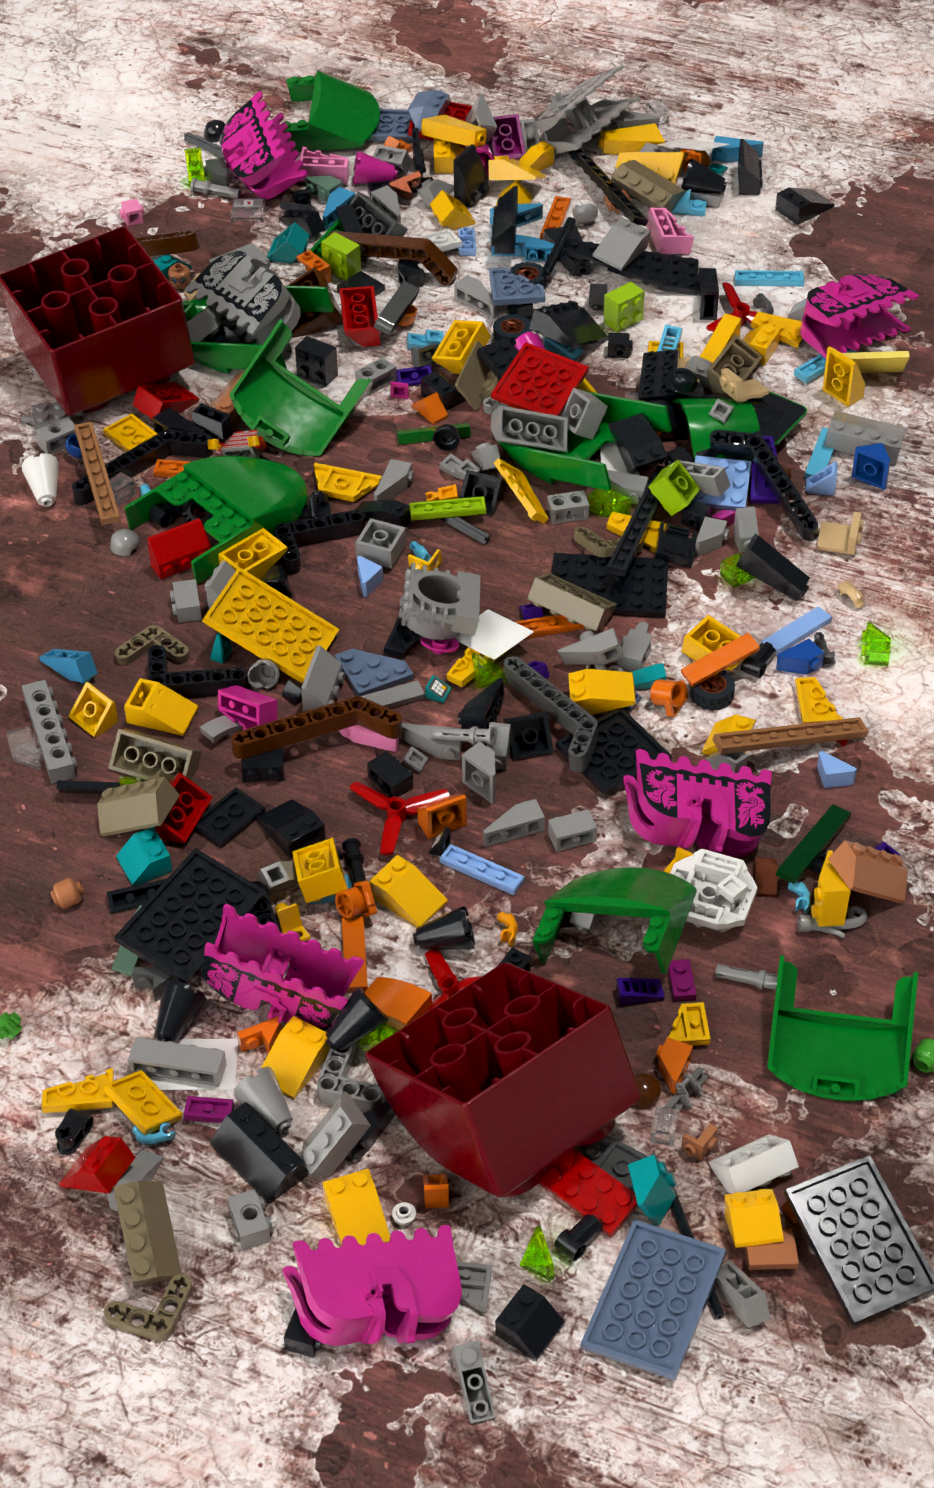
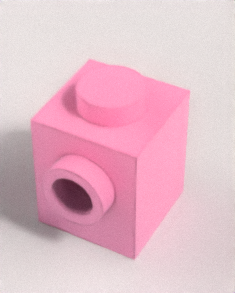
(132, 212)

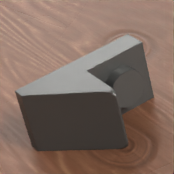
(423, 355)
(150, 978)

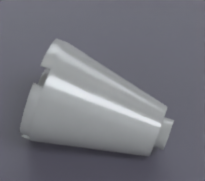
(265, 1098)

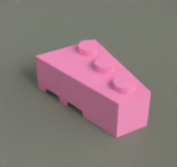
(324, 165)

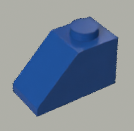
(801, 658)

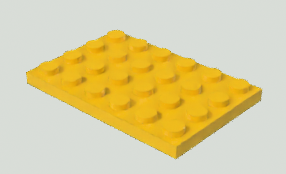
(269, 624)

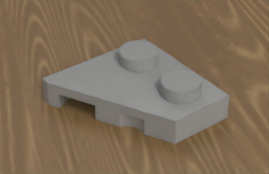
(475, 1283)

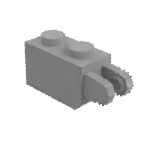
(636, 648)

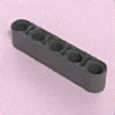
(396, 308)

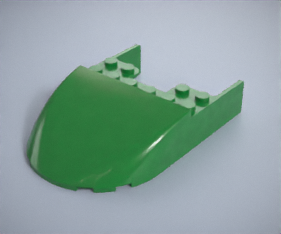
(229, 356)
(575, 463)
(239, 494)

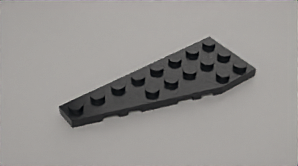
(666, 271)

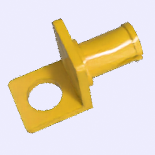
(430, 564)
(290, 920)

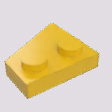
(691, 1025)

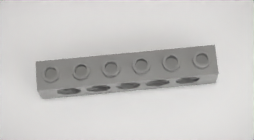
(49, 732)

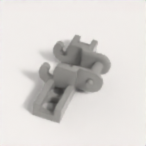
(684, 1090)

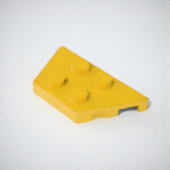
(343, 482)

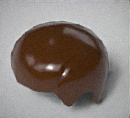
(649, 1090)

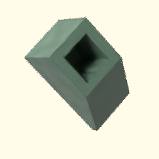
(322, 186)

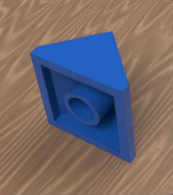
(871, 465)

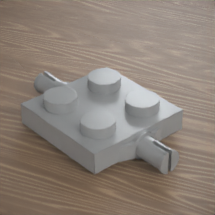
(46, 413)

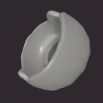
(585, 213)
(124, 542)
(263, 674)

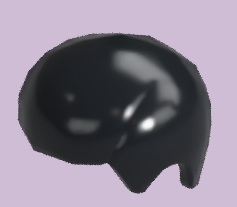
(213, 130)
(446, 437)

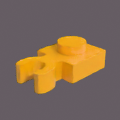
(443, 493)

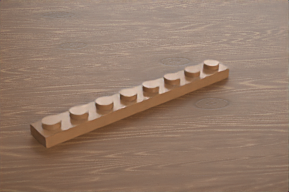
(97, 473)
(790, 735)

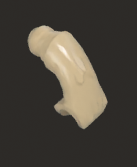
(854, 594)

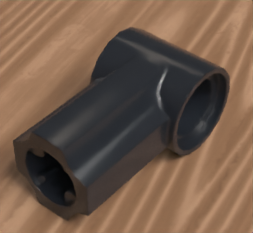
(164, 514)
(757, 662)
(575, 1241)

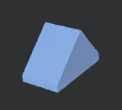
(823, 481)
(369, 574)
(834, 771)

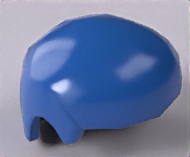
(73, 447)

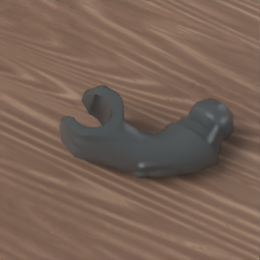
(761, 301)
(821, 643)

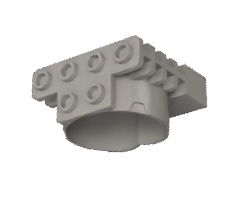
(440, 603)

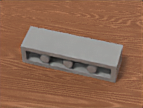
(177, 1061)

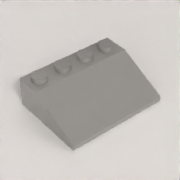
(851, 431)

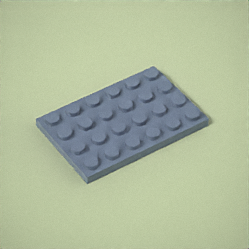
(654, 1299)

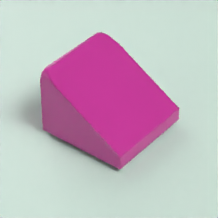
(400, 390)
(727, 515)

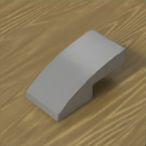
(456, 467)
(219, 728)

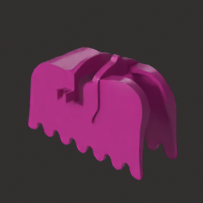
(376, 1287)

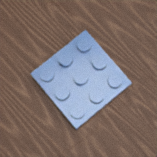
(738, 475)

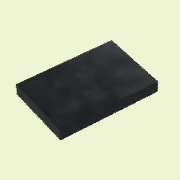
(229, 817)

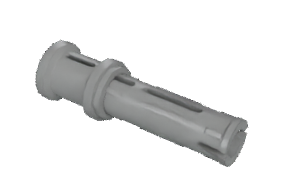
(209, 188)
(474, 735)
(760, 979)

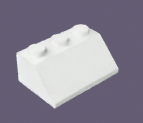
(755, 1164)

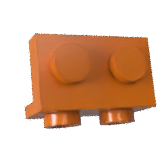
(311, 260)

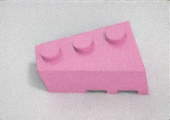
(667, 234)

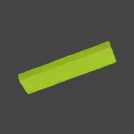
(447, 508)

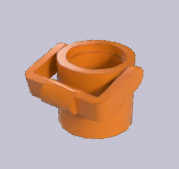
(698, 155)
(669, 694)
(356, 901)

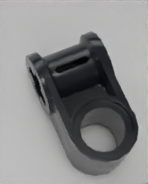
(72, 1131)

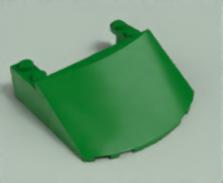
(339, 113)
(286, 407)
(623, 893)
(837, 1052)

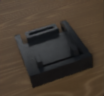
(676, 545)

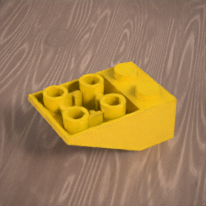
(159, 708)

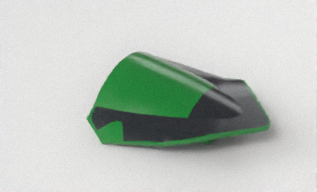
(765, 416)

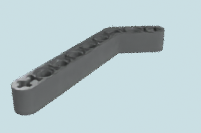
(559, 707)

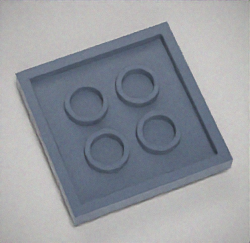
(394, 124)

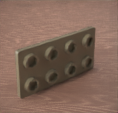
(476, 379)

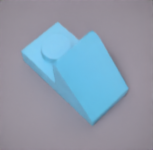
(690, 207)

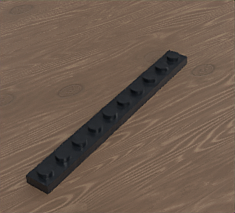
(608, 187)
(635, 531)

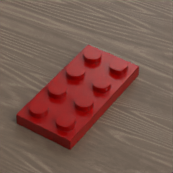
(590, 1190)

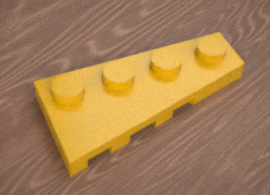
(663, 163)

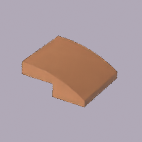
(774, 1255)

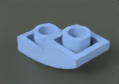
(467, 236)

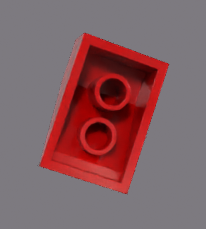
(155, 398)
(99, 1166)

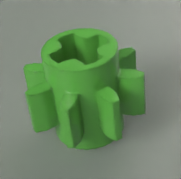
(9, 1025)

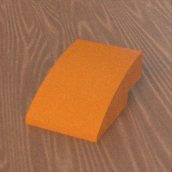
(399, 1000)

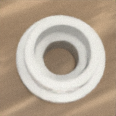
(404, 1219)

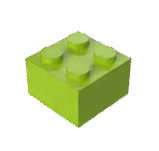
(341, 255)
(624, 306)
(674, 487)

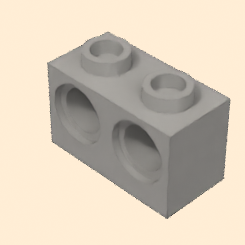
(394, 156)
(380, 372)
(568, 507)

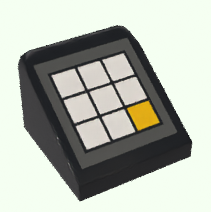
(441, 842)

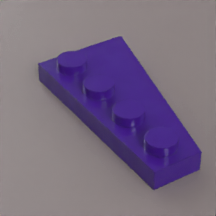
(759, 488)

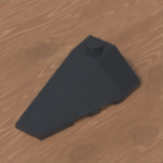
(483, 707)

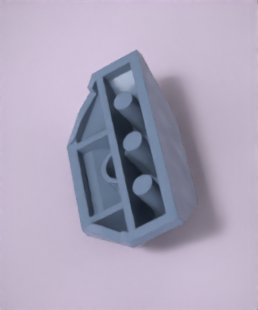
(428, 104)

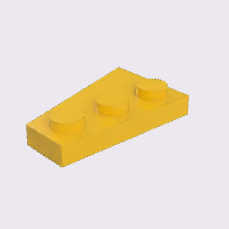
(788, 327)

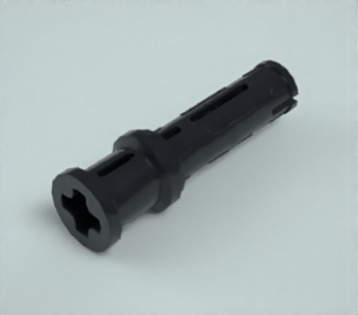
(354, 859)

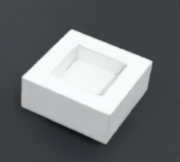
(732, 888)

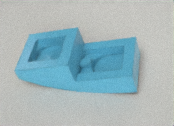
(429, 338)

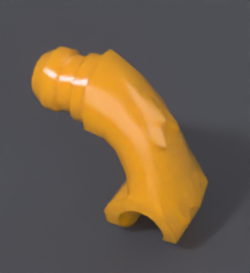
(509, 922)

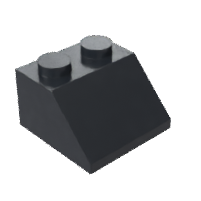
(445, 388)
(677, 422)
(485, 485)
(529, 735)
(528, 1322)

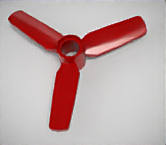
(740, 308)
(396, 810)
(444, 976)

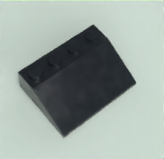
(567, 324)

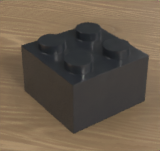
(316, 361)

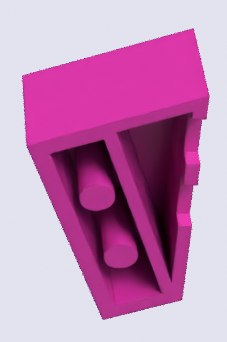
(246, 706)

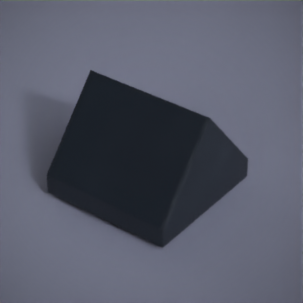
(292, 692)

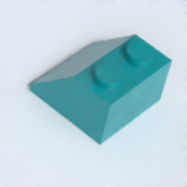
(288, 244)
(144, 857)
(652, 1187)

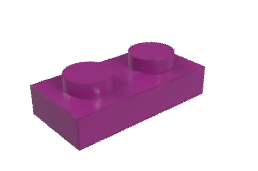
(682, 980)
(207, 1109)

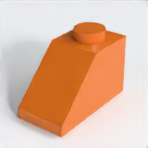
(673, 1061)

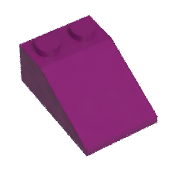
(507, 137)

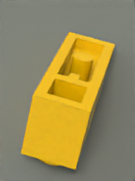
(539, 156)

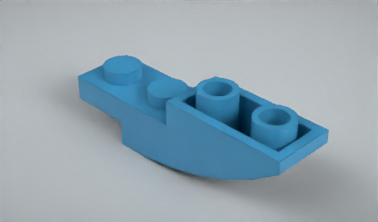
(530, 248)

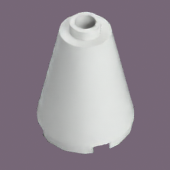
(42, 477)

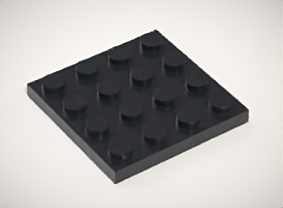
(615, 751)

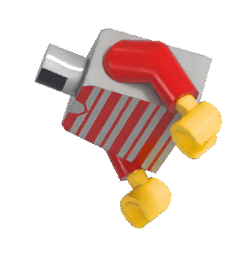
(241, 443)

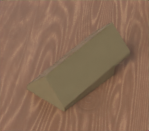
(738, 358)

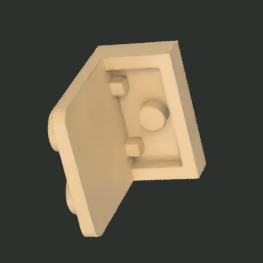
(740, 389)
(841, 537)

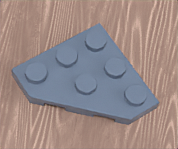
(513, 289)
(372, 672)

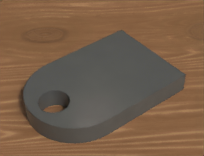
(614, 1158)

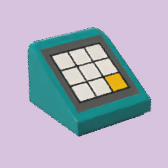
(437, 690)

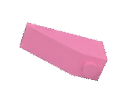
(367, 737)

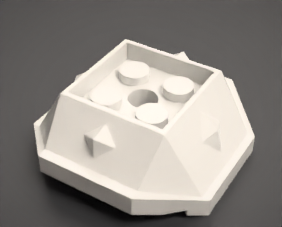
(709, 907)

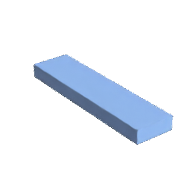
(798, 629)
(482, 869)

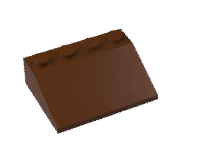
(316, 321)

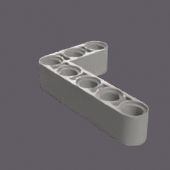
(333, 1083)

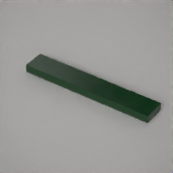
(813, 844)

